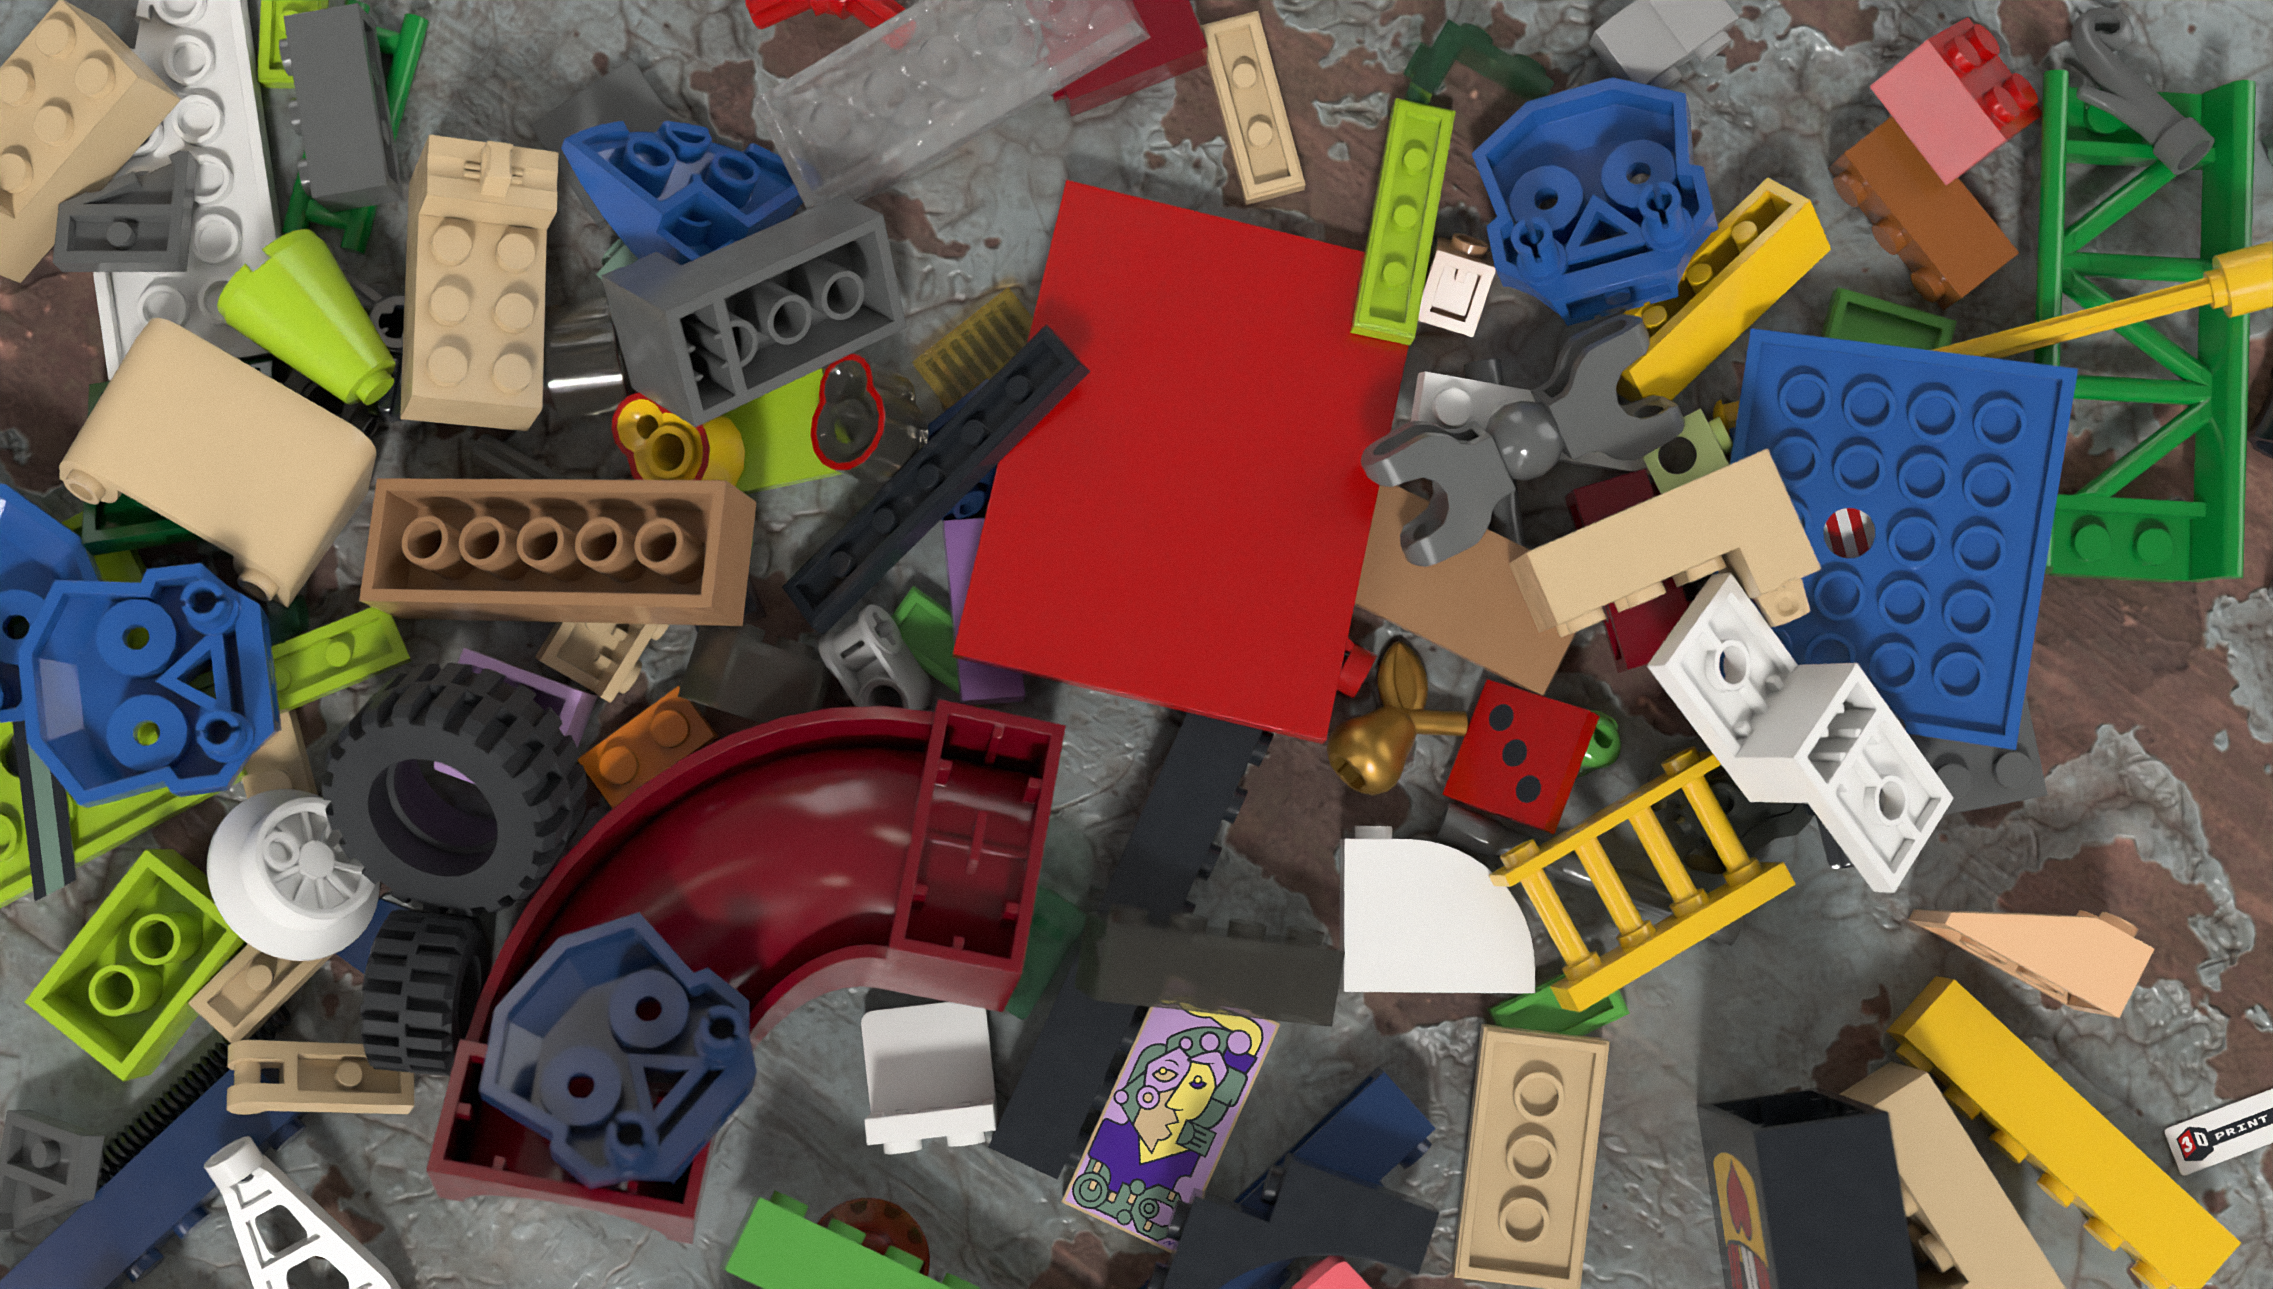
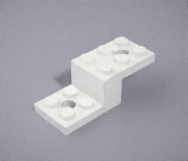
(1801, 732)

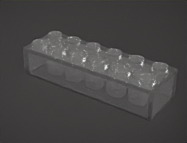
(932, 86)

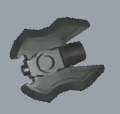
(1752, 821)

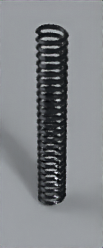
(171, 1101)

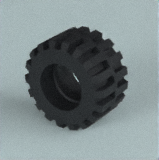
(421, 990)

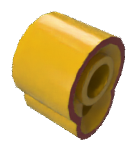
(672, 449)

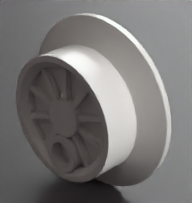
(287, 879)

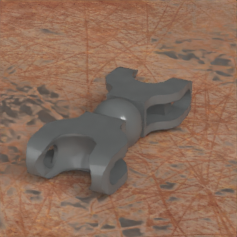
(1523, 440)

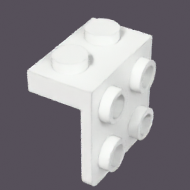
(928, 1075)

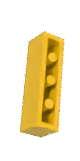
(1726, 288)

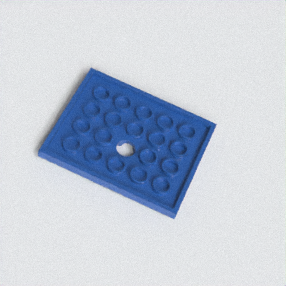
(1962, 493)

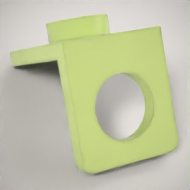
(1711, 446)

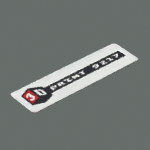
(2222, 1133)

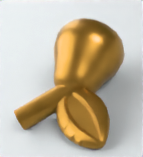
(1374, 747)

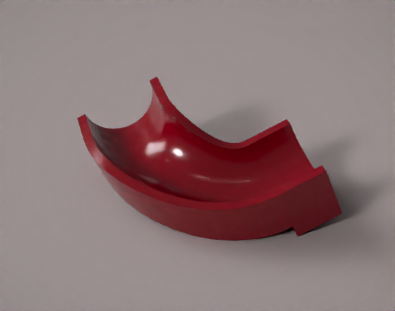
(790, 869)

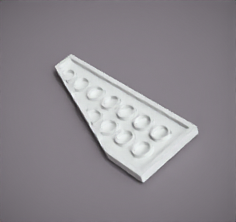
(211, 65)

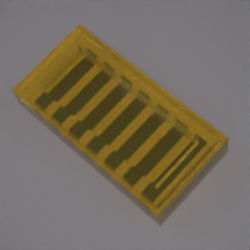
(975, 348)

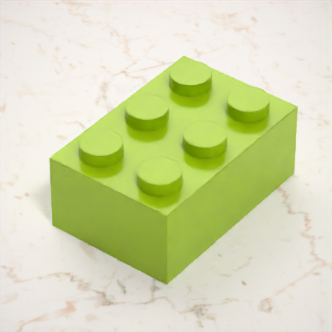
(137, 966)

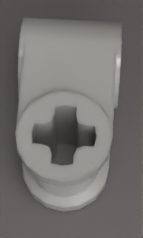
(876, 665)

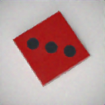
(1521, 756)

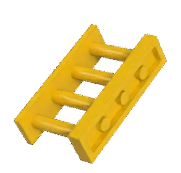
(1641, 942)

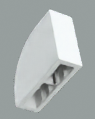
(1427, 920)

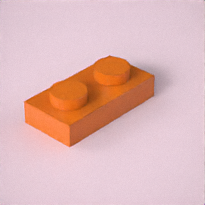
(647, 746)

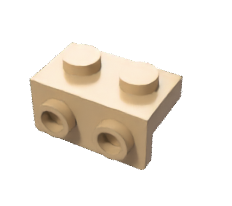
(599, 653)

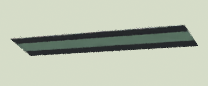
(44, 812)

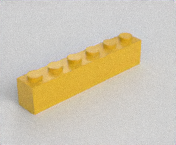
(2062, 1137)

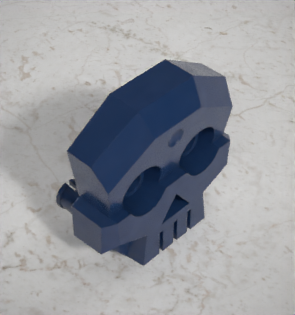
(580, 1021)

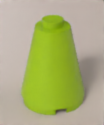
(310, 318)

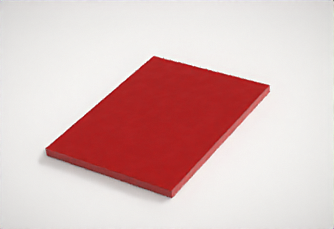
(1204, 489)

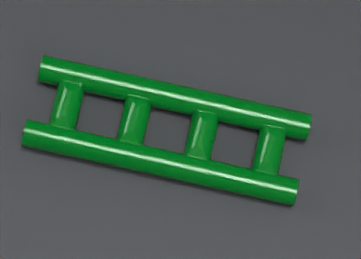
(358, 222)

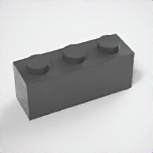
(341, 108)

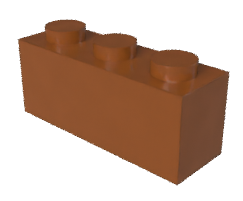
(1929, 225)

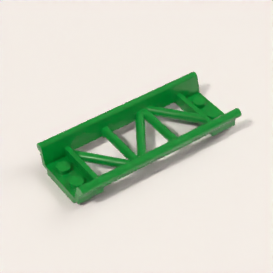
(2148, 537)

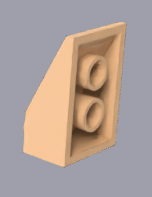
(2073, 959)

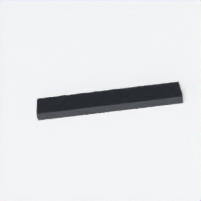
(935, 479)

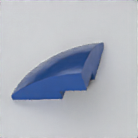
(678, 188)

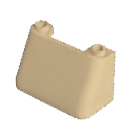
(223, 457)

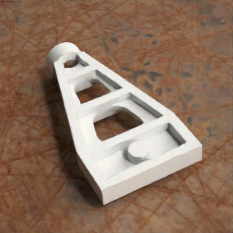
(272, 1188)

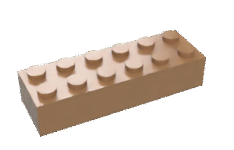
(560, 550)

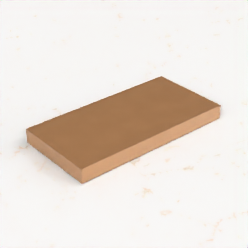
(1458, 604)

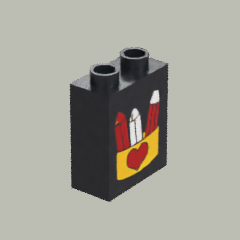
(1806, 1193)

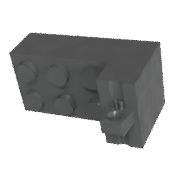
(756, 310)

